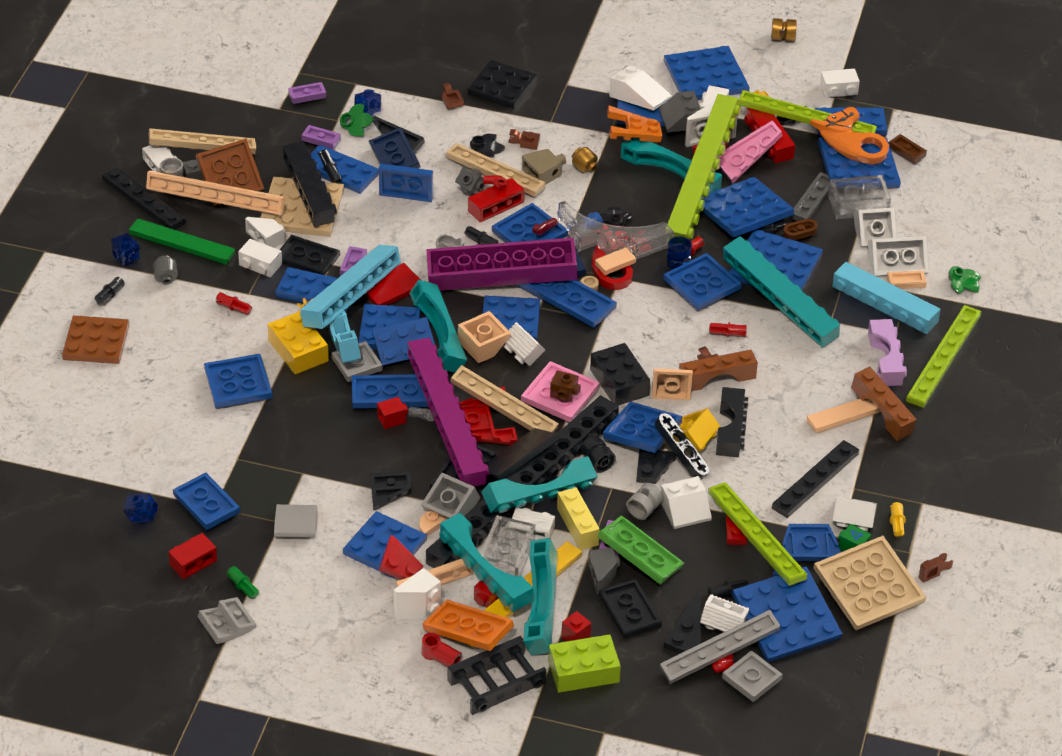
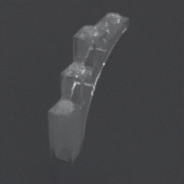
(610, 238)

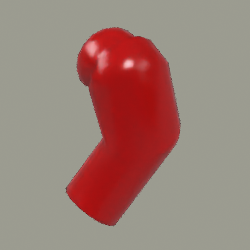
(496, 180)

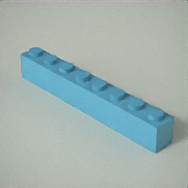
(350, 286)

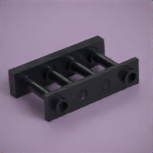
(486, 660)

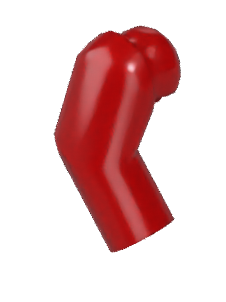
(723, 664)

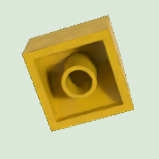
(698, 428)

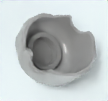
(448, 241)

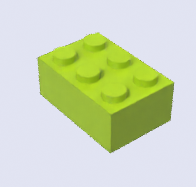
(584, 663)

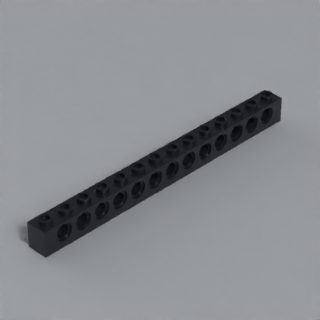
(538, 471)

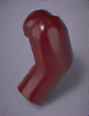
(544, 227)

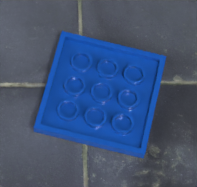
(706, 68)
(841, 167)
(745, 207)
(789, 256)
(797, 608)

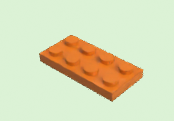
(468, 625)

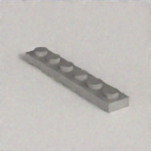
(720, 646)

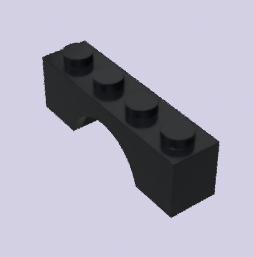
(729, 437)

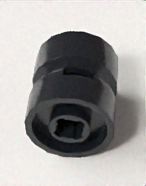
(598, 453)

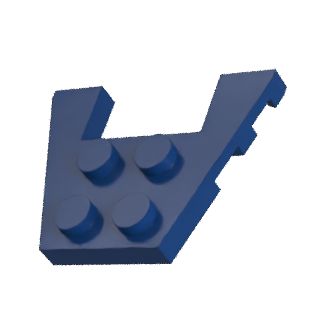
(810, 542)

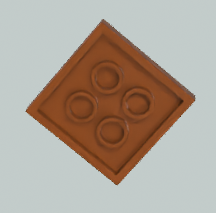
(230, 166)
(95, 339)

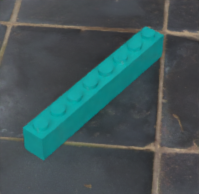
(781, 291)

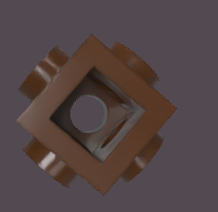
(564, 386)

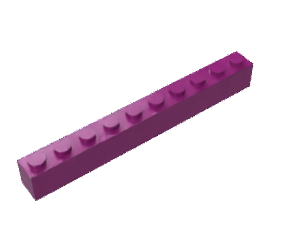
(446, 412)

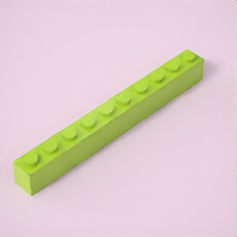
(703, 166)

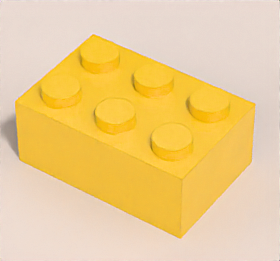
(297, 345)

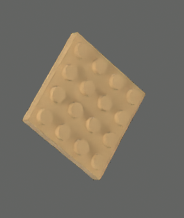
(295, 216)
(869, 582)

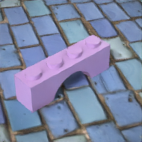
(884, 337)

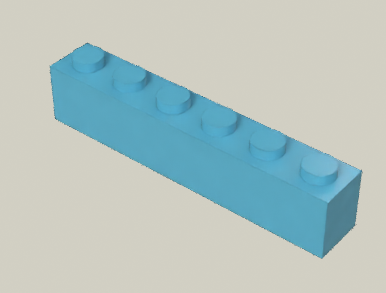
(886, 297)

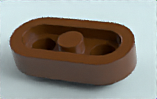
(800, 229)

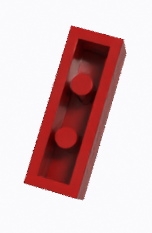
(495, 201)

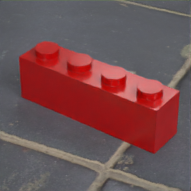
(784, 148)

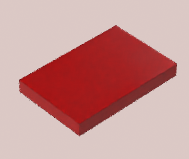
(393, 286)

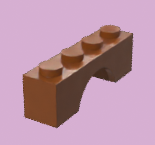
(738, 364)
(897, 417)

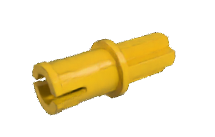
(897, 519)

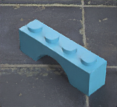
(344, 339)

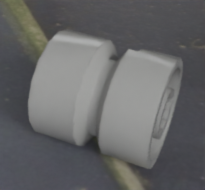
(172, 166)
(644, 501)

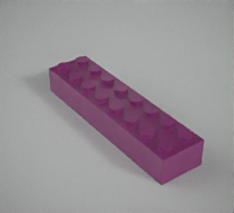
(502, 264)

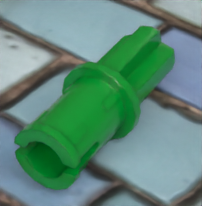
(242, 582)

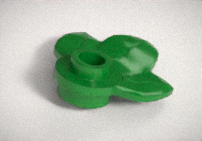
(358, 120)
(964, 279)

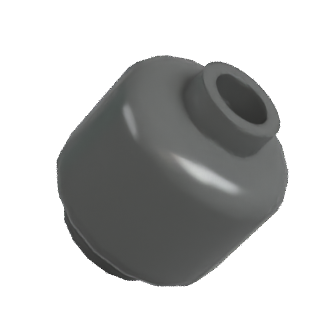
(165, 269)

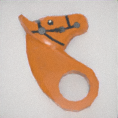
(838, 133)

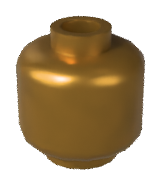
(584, 159)

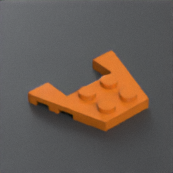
(636, 126)

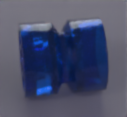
(678, 251)

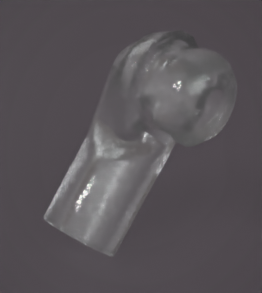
(421, 413)

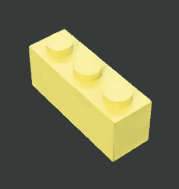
(578, 518)

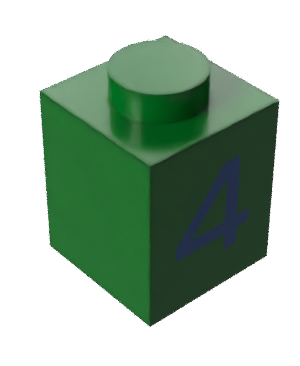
(852, 537)

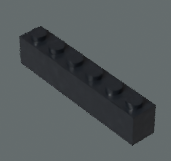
(309, 184)

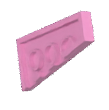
(748, 150)

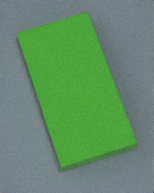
(640, 549)

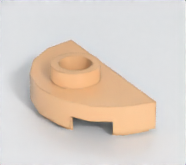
(430, 522)

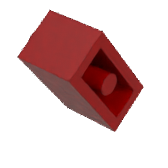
(192, 555)

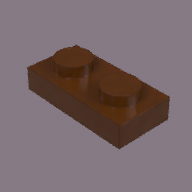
(907, 148)

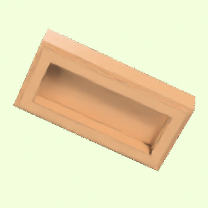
(615, 261)
(907, 279)

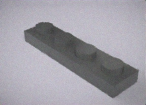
(812, 198)

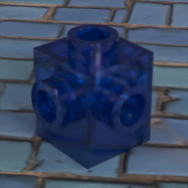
(371, 101)
(125, 248)
(140, 507)

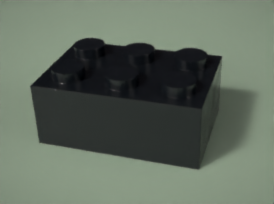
(620, 374)

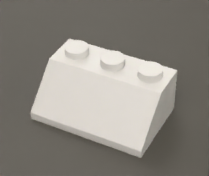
(898, 255)

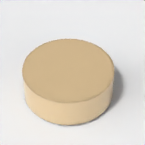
(591, 282)

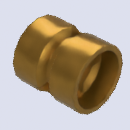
(789, 27)

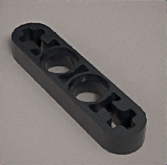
(679, 447)

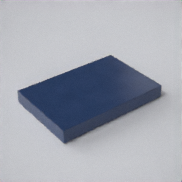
(394, 149)

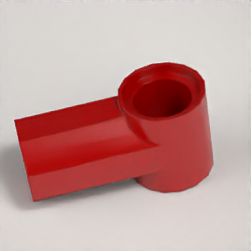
(435, 649)

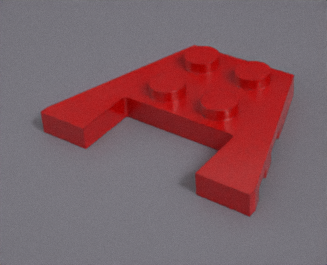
(481, 424)

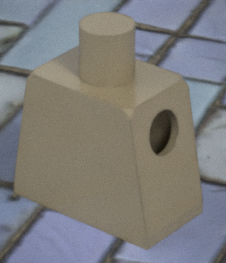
(543, 165)

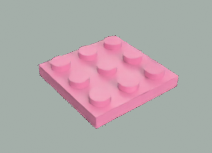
(539, 393)

